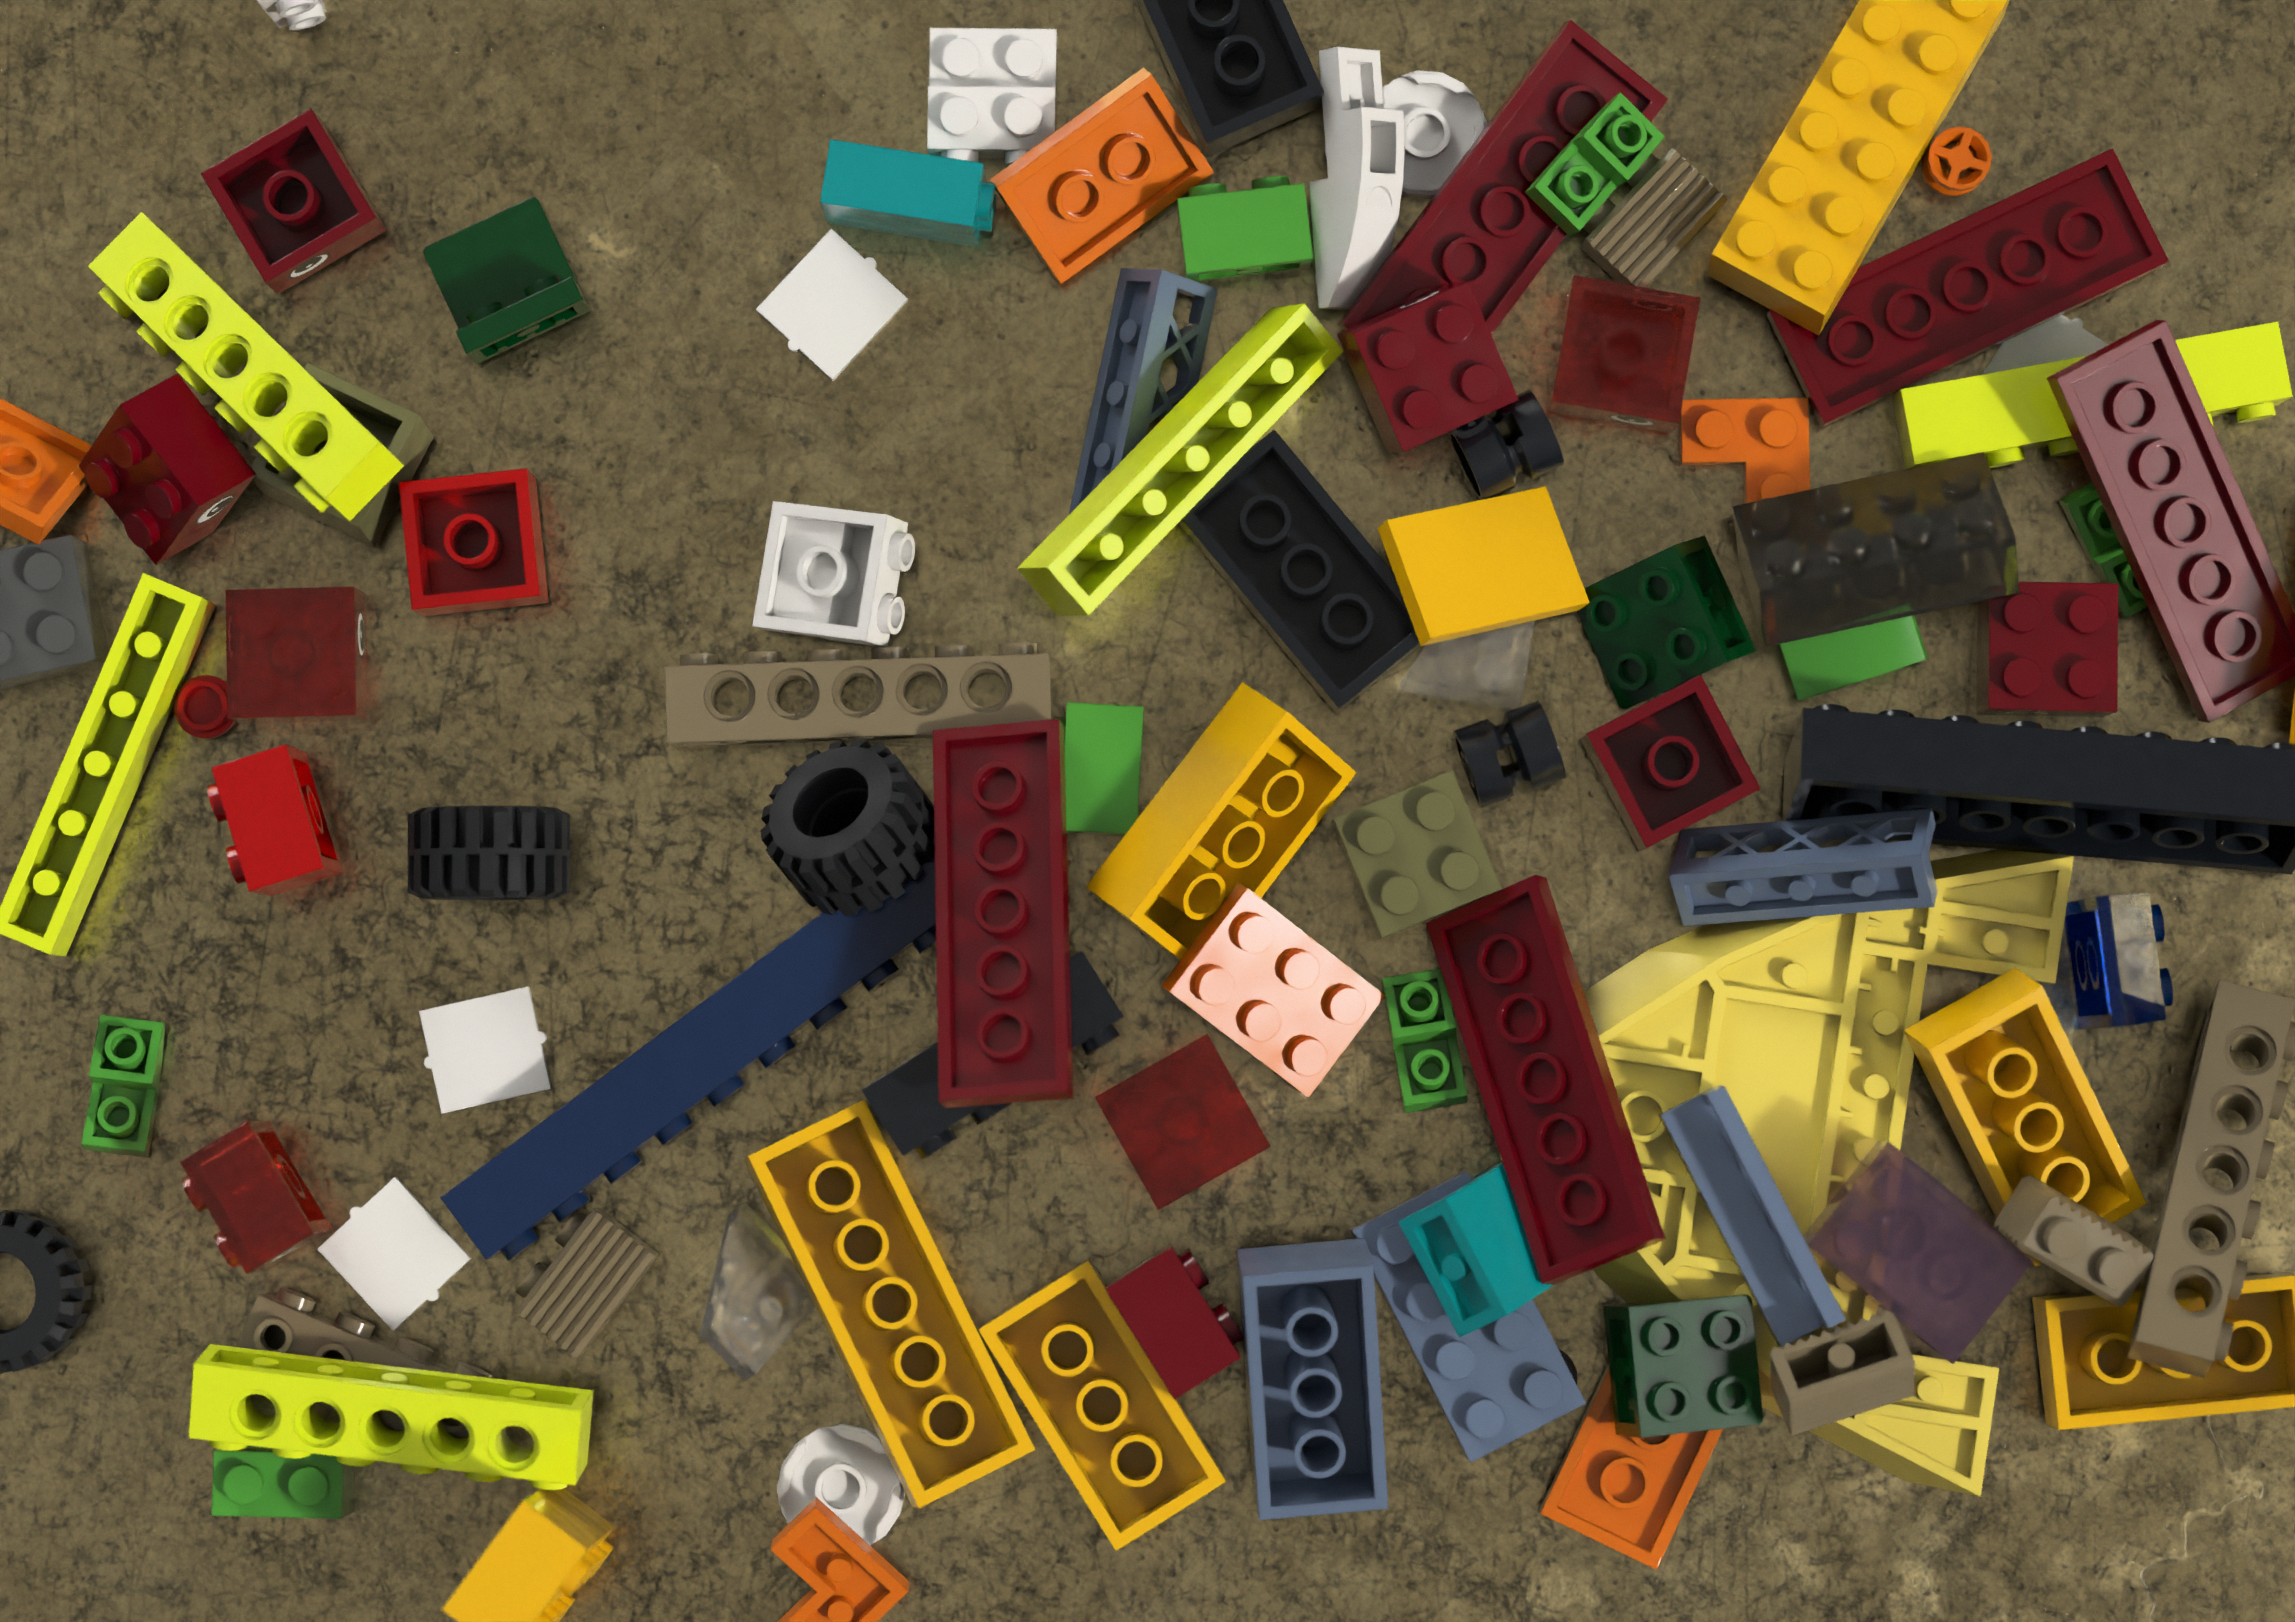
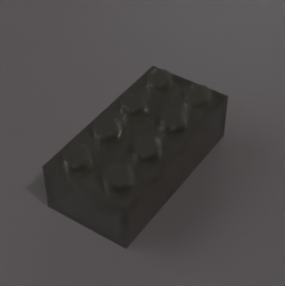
(1876, 549)

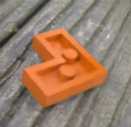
(1758, 433)
(844, 1571)

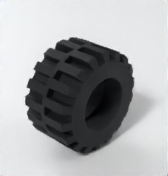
(849, 827)
(488, 853)
(57, 1286)

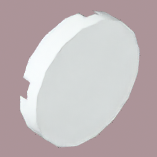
(1429, 150)
(848, 1474)

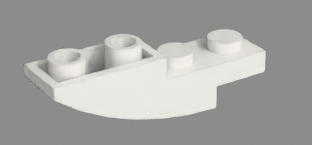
(1360, 200)

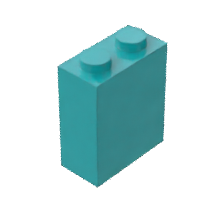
(907, 193)

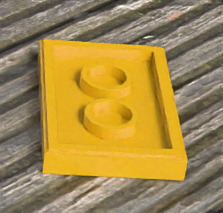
(1483, 565)

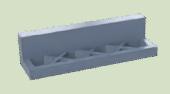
(1128, 379)
(1801, 875)
(1751, 1215)

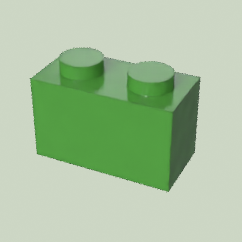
(1244, 230)
(1102, 767)
(266, 1485)

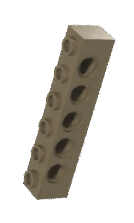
(697, 722)
(2162, 1329)

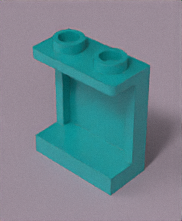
(1475, 1251)

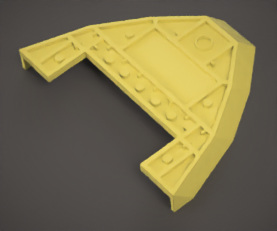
(1817, 1060)

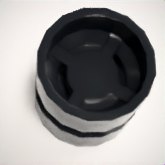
(1494, 466)
(1530, 746)

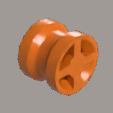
(1962, 150)

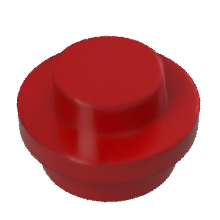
(202, 707)

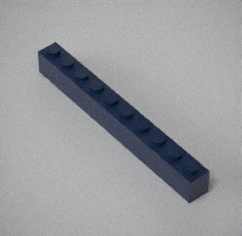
(687, 1065)

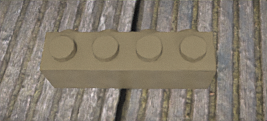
(290, 1326)

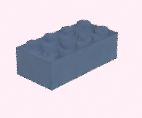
(1312, 1378)
(1488, 1381)

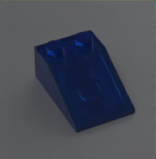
(2117, 960)

